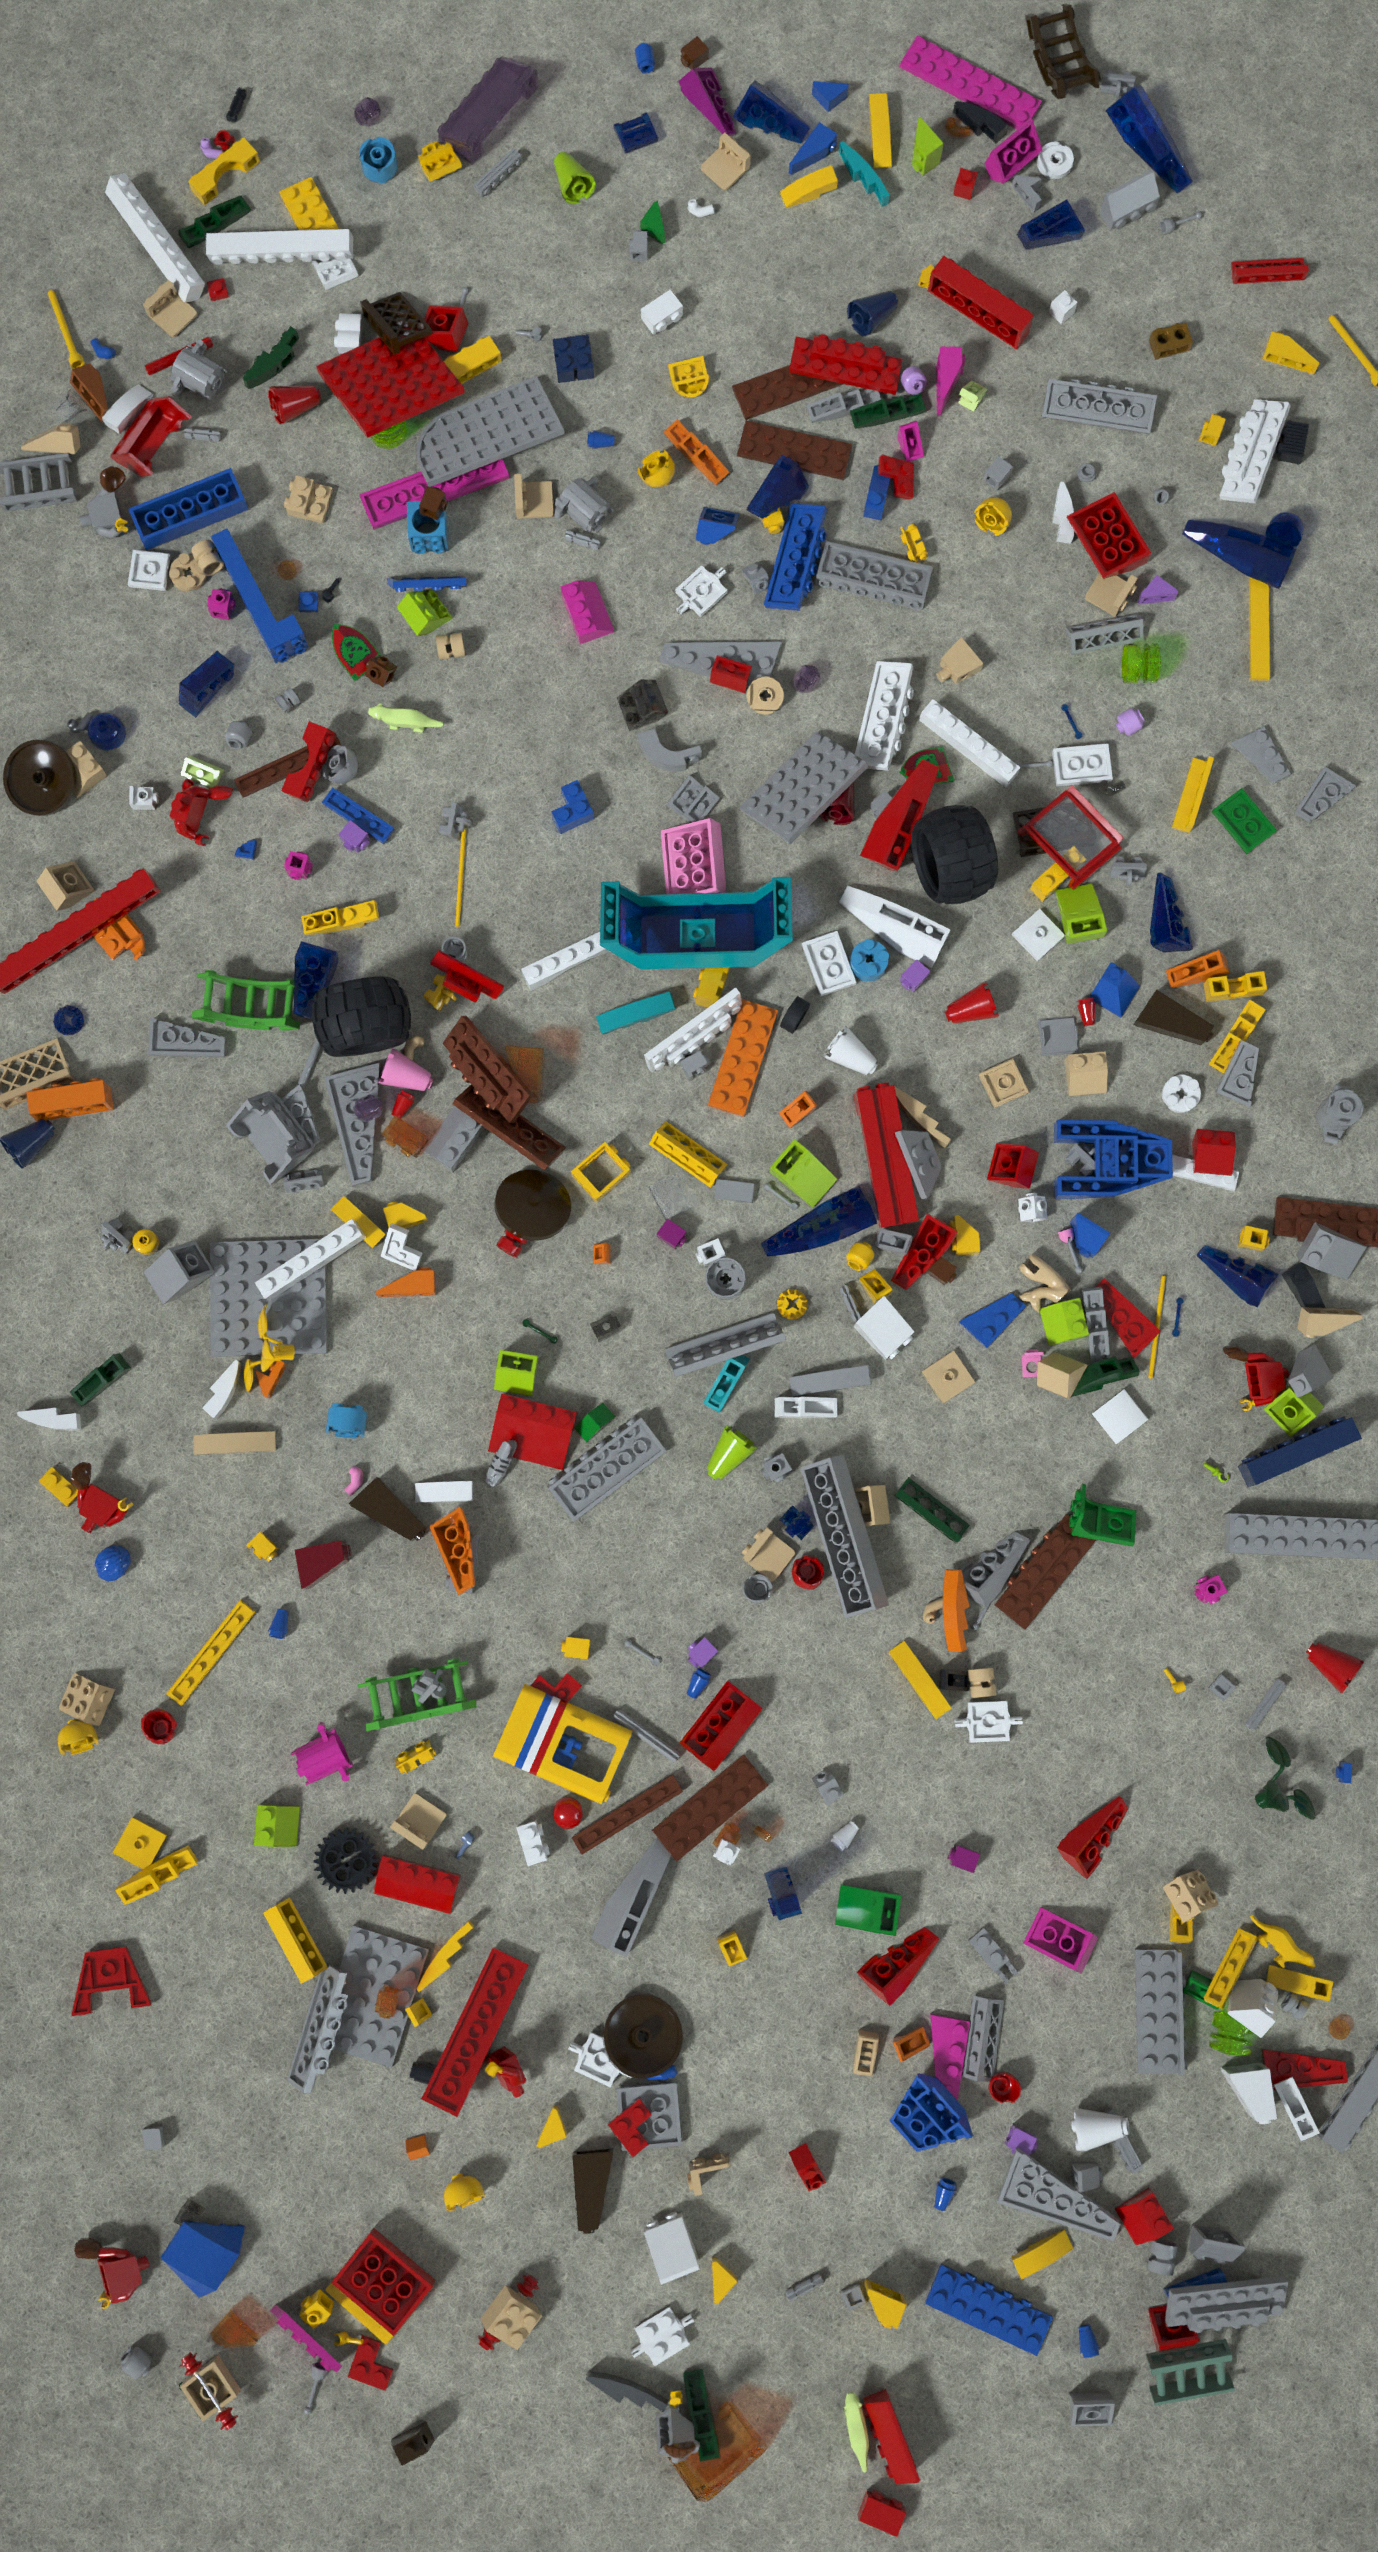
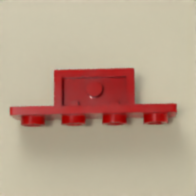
(465, 979)

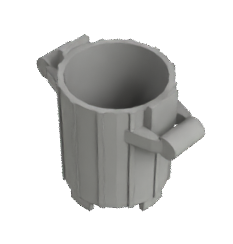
(197, 372)
(583, 504)
(1338, 1113)

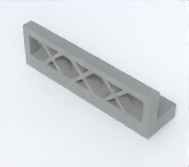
(1101, 628)
(980, 2039)

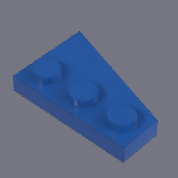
(993, 1319)

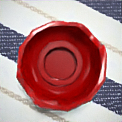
(567, 1812)
(1004, 2087)

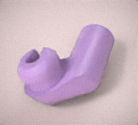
(208, 150)

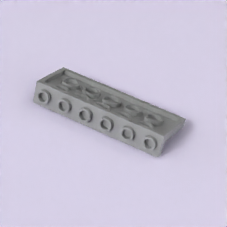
(873, 575)
(724, 1344)
(605, 1467)
(1160, 2011)

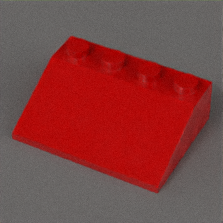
(1109, 536)
(537, 1428)
(383, 2281)

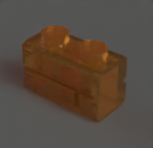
(405, 1137)

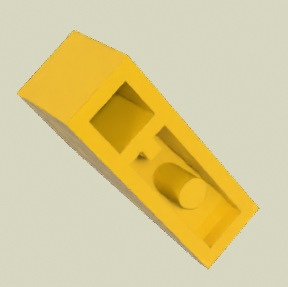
(1286, 352)

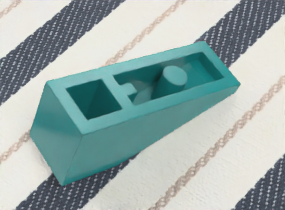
(726, 1382)

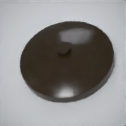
(39, 777)
(532, 1205)
(642, 2036)

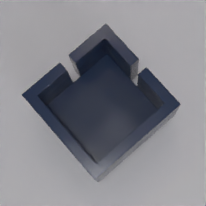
(573, 354)

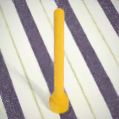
(1355, 349)
(75, 359)

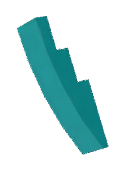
(861, 170)
(636, 1012)

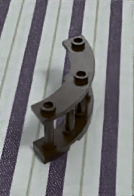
(1046, 64)

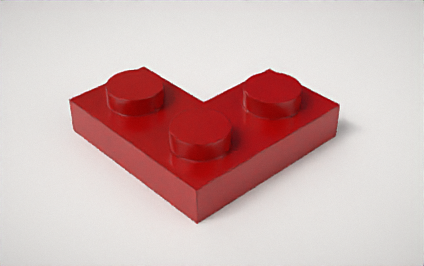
(901, 472)
(564, 1689)
(626, 2125)
(365, 2369)

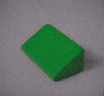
(1197, 1987)

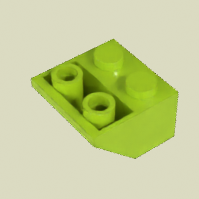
(423, 611)
(516, 1372)

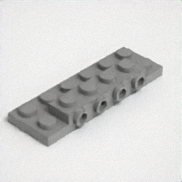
(1099, 405)
(319, 2029)
(1226, 2304)

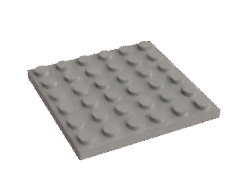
(293, 1317)

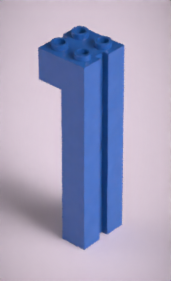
(281, 637)

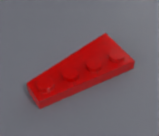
(1129, 1323)
(1304, 2069)

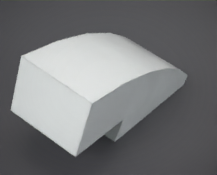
(126, 408)
(1062, 509)
(224, 1390)
(805, 1407)
(52, 1419)
(444, 1492)
(1296, 2108)

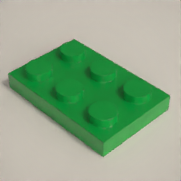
(1244, 821)

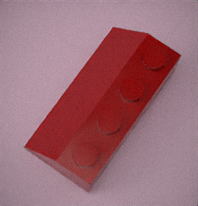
(720, 1726)
(416, 1883)
(891, 2437)

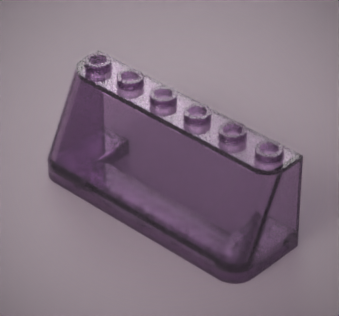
(487, 106)

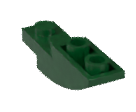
(269, 365)
(1105, 1372)

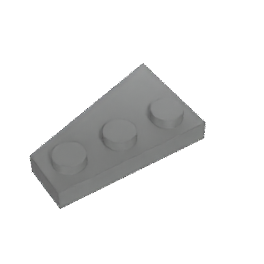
(1262, 753)
(1323, 794)
(299, 1108)

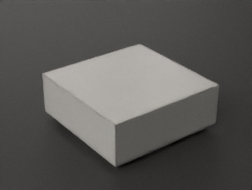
(1222, 1687)
(853, 2296)

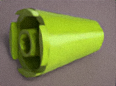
(573, 178)
(729, 1453)

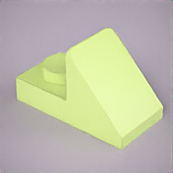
(971, 395)

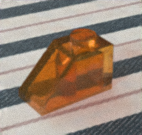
(388, 2001)
(233, 2332)

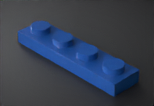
(357, 814)

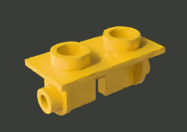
(909, 537)
(407, 1760)

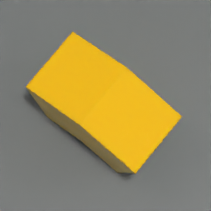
(925, 276)

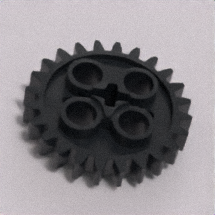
(337, 1845)

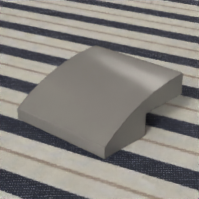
(692, 800)

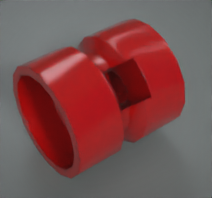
(511, 1244)

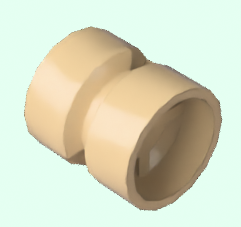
(209, 560)
(456, 642)
(980, 1675)

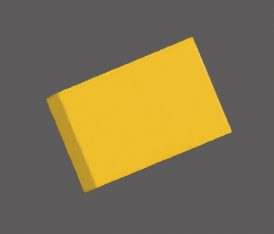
(875, 1285)
(731, 1948)
(553, 2130)
(722, 2280)

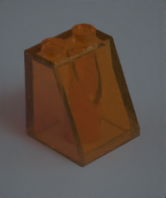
(529, 1067)

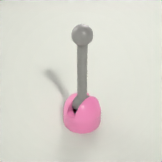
(1067, 1236)

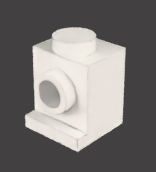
(146, 803)
(713, 1246)
(726, 1851)

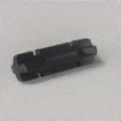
(236, 105)

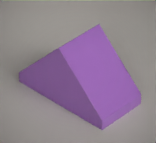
(1158, 591)

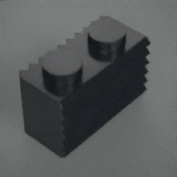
(1293, 442)

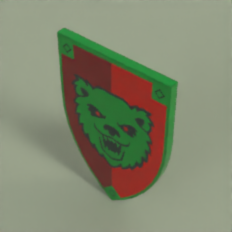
(352, 649)
(933, 755)

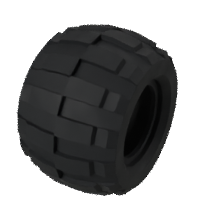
(954, 854)
(361, 1016)

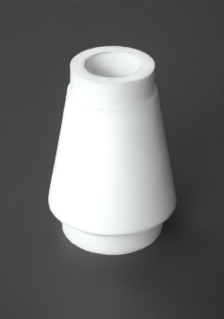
(844, 1836)

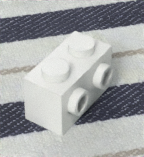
(662, 312)
(532, 1843)

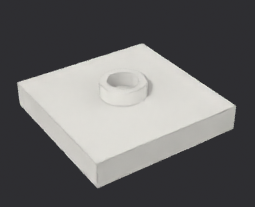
(149, 570)
(1038, 935)

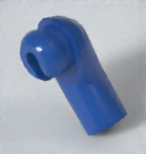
(102, 351)
(670, 2073)

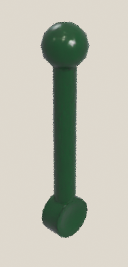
(526, 1323)

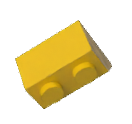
(886, 2303)

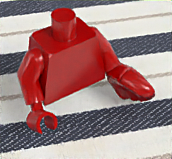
(190, 806)

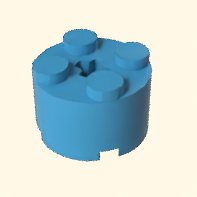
(378, 159)
(869, 950)
(346, 1421)

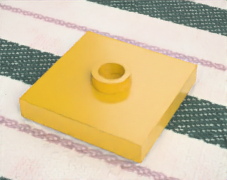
(139, 1843)

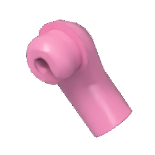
(356, 1480)

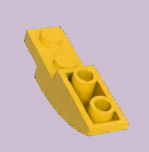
(340, 919)

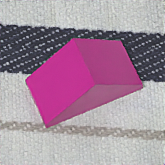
(910, 441)

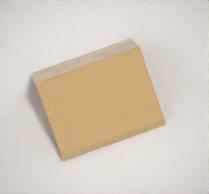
(1059, 1374)

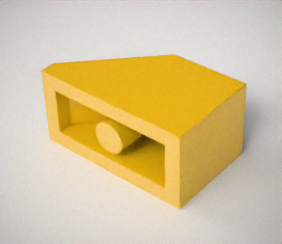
(403, 1215)

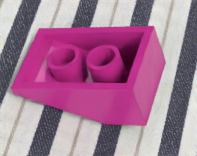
(948, 369)
(1060, 1940)

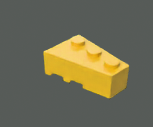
(711, 986)

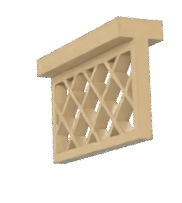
(19, 1095)

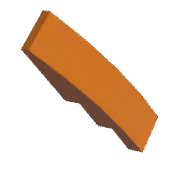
(696, 452)
(954, 1616)

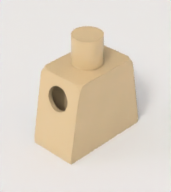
(959, 663)

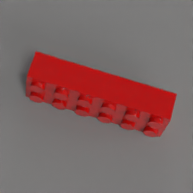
(980, 302)

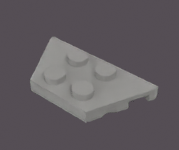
(920, 1158)

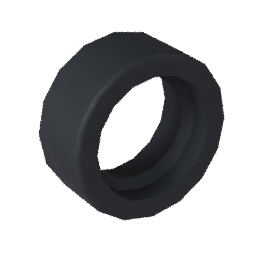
(795, 1014)

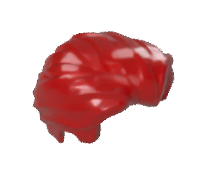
(808, 1572)
(158, 1726)

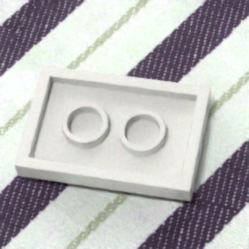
(1082, 764)
(828, 963)

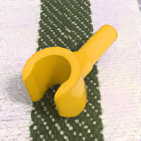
(1178, 1687)
(345, 2338)

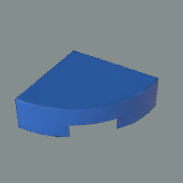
(247, 850)

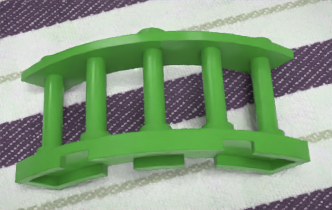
(247, 1021)
(420, 1711)

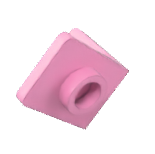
(1031, 1356)

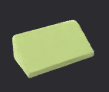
(201, 771)

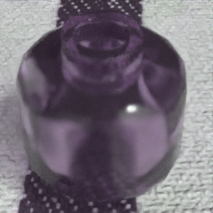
(367, 111)
(806, 679)
(368, 1108)

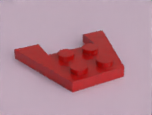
(108, 1971)

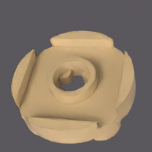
(177, 574)
(758, 686)

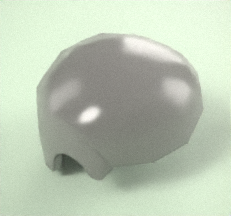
(763, 1589)

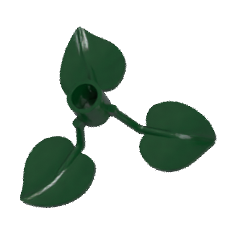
(1272, 1795)

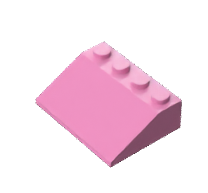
(694, 858)

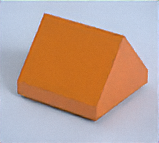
(601, 1253)
(417, 2147)

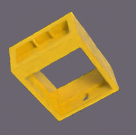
(587, 1185)

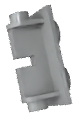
(295, 1183)

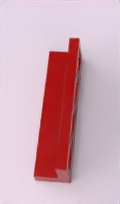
(1271, 273)

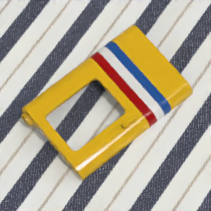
(536, 1732)

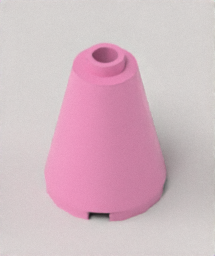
(404, 1073)

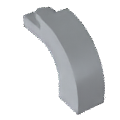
(663, 758)

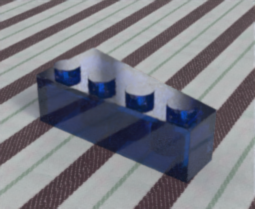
(783, 1895)

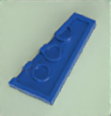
(454, 582)

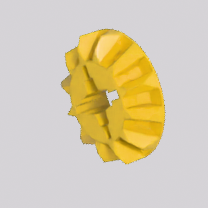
(792, 1313)

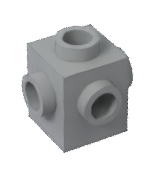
(779, 1461)

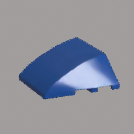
(930, 2115)
(203, 2254)

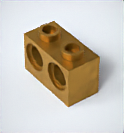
(1171, 344)

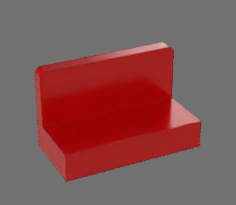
(730, 674)

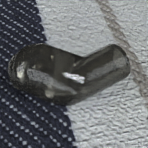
(1109, 789)

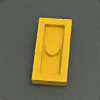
(59, 1486)

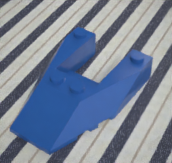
(1123, 1158)

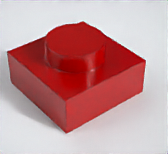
(217, 289)

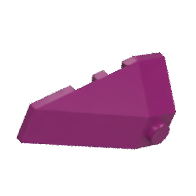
(702, 90)

